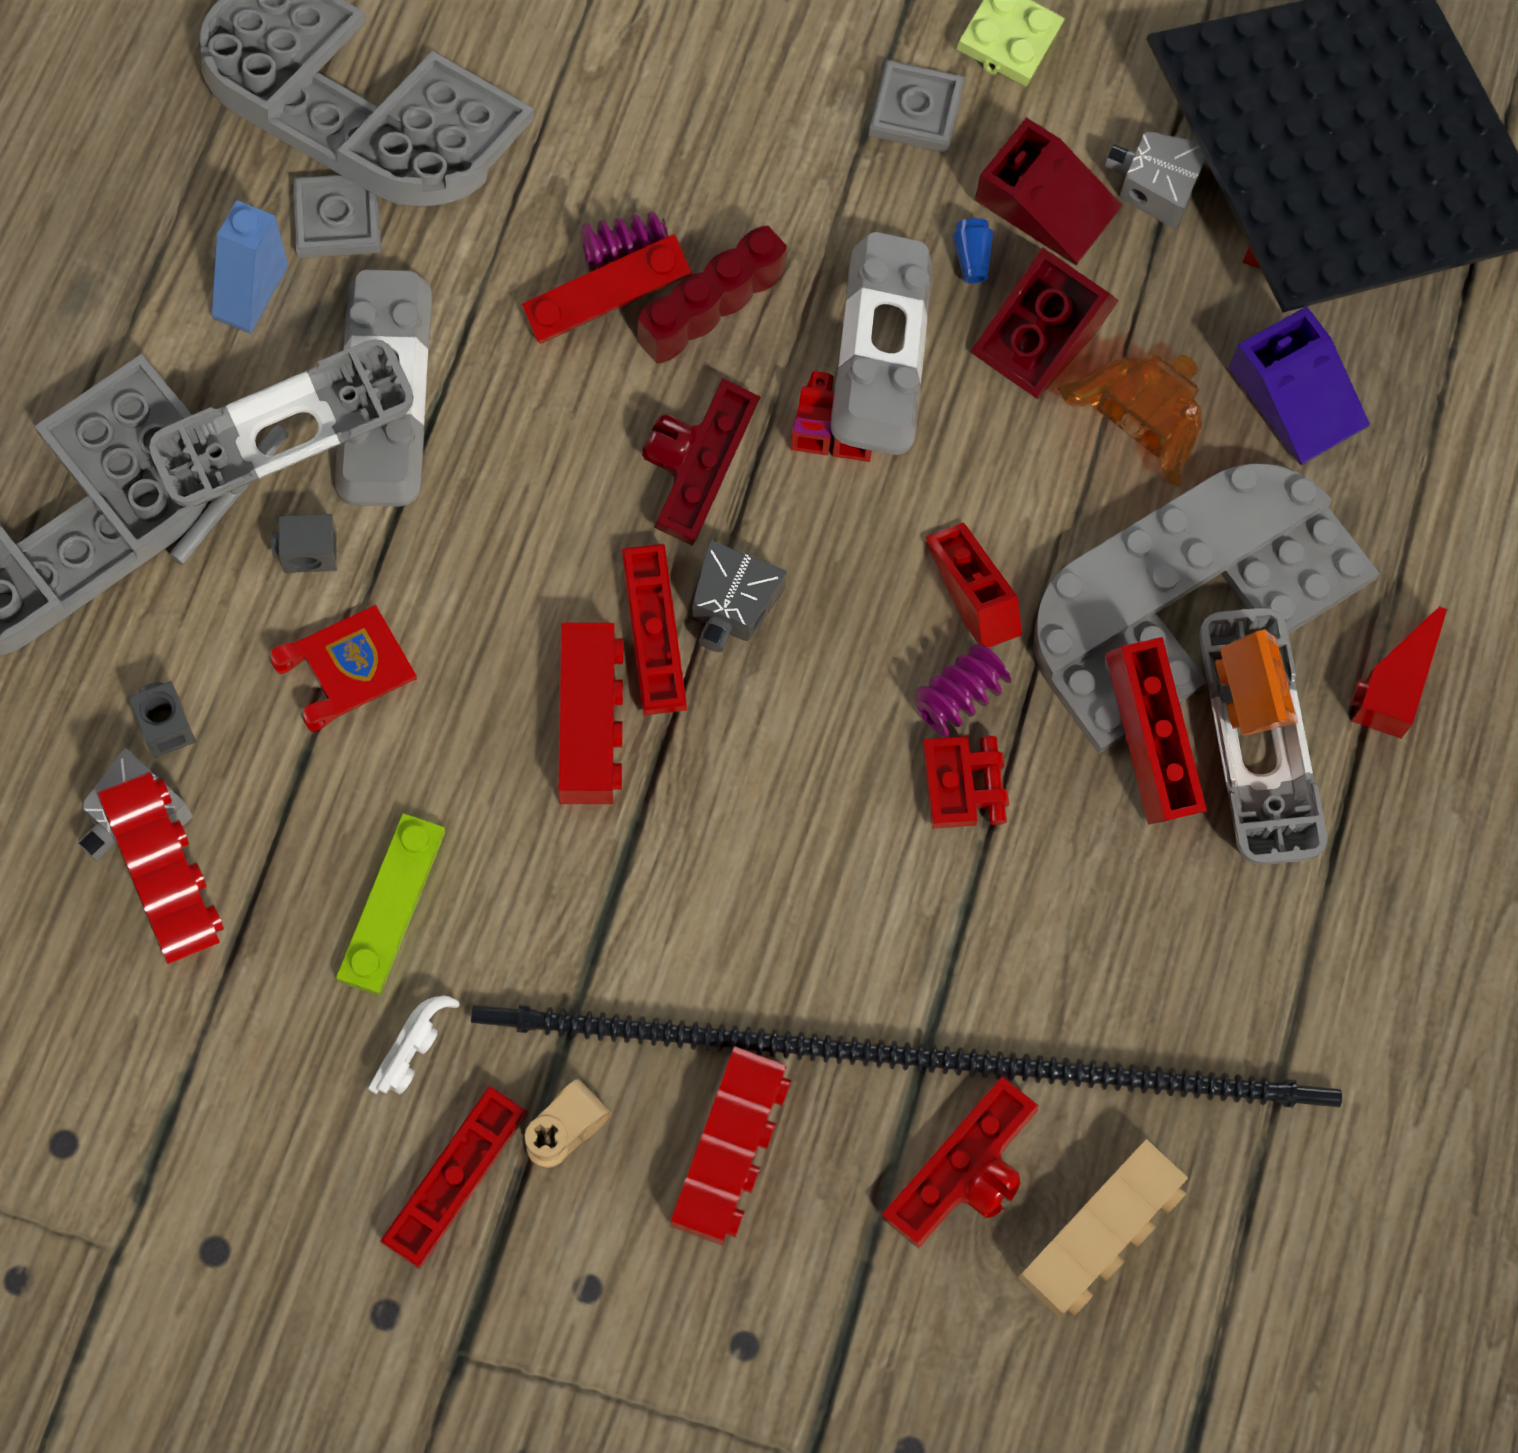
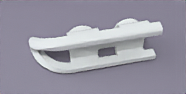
(415, 1035)

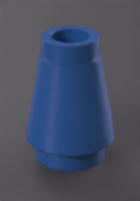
(973, 248)

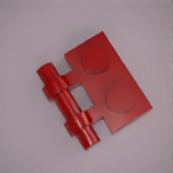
(951, 781)

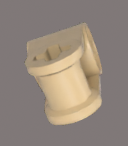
(570, 1119)

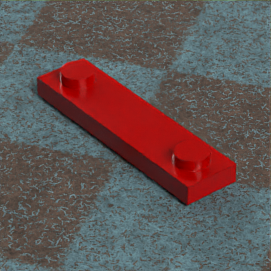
(607, 289)
(654, 630)
(454, 1177)

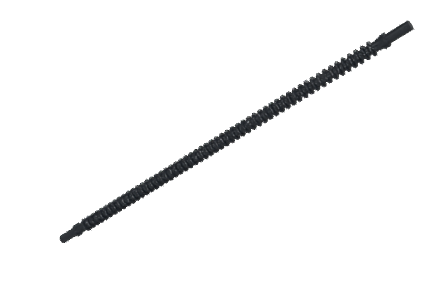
(1281, 1092)

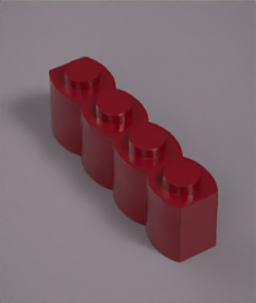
(708, 295)

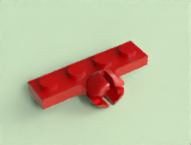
(966, 1167)

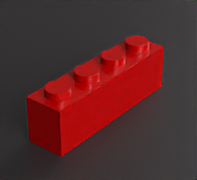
(587, 713)
(1155, 731)

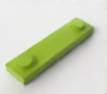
(391, 905)

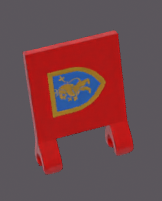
(351, 662)

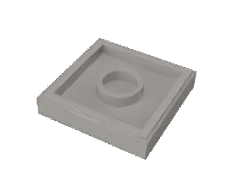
(916, 106)
(335, 217)

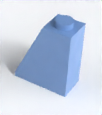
(247, 266)

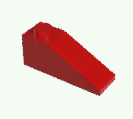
(976, 586)
(1395, 685)

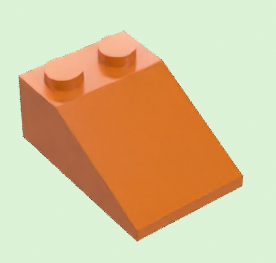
(1256, 683)

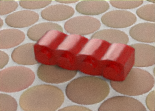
(159, 867)
(728, 1147)

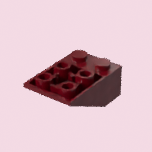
(1047, 192)

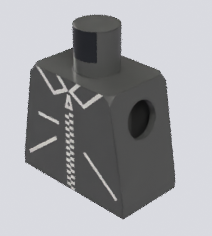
(734, 595)

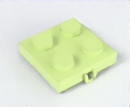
(1011, 37)

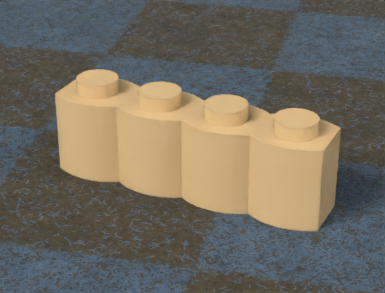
(1103, 1229)

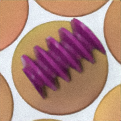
(622, 241)
(959, 687)

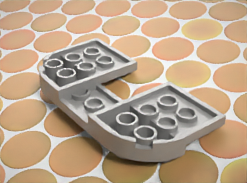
(414, 149)
(1249, 523)
(112, 530)

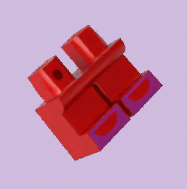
(813, 419)

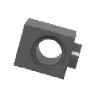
(306, 543)
(165, 735)

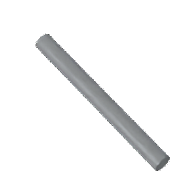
(221, 504)

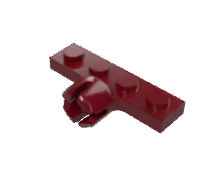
(698, 457)

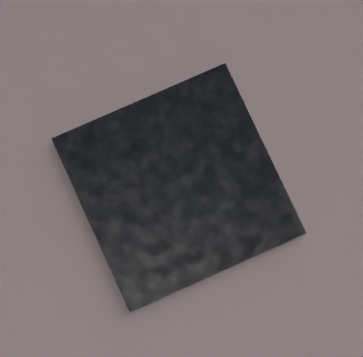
(1347, 142)

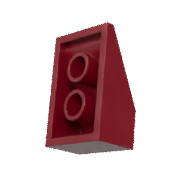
(1043, 324)

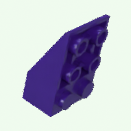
(1300, 385)

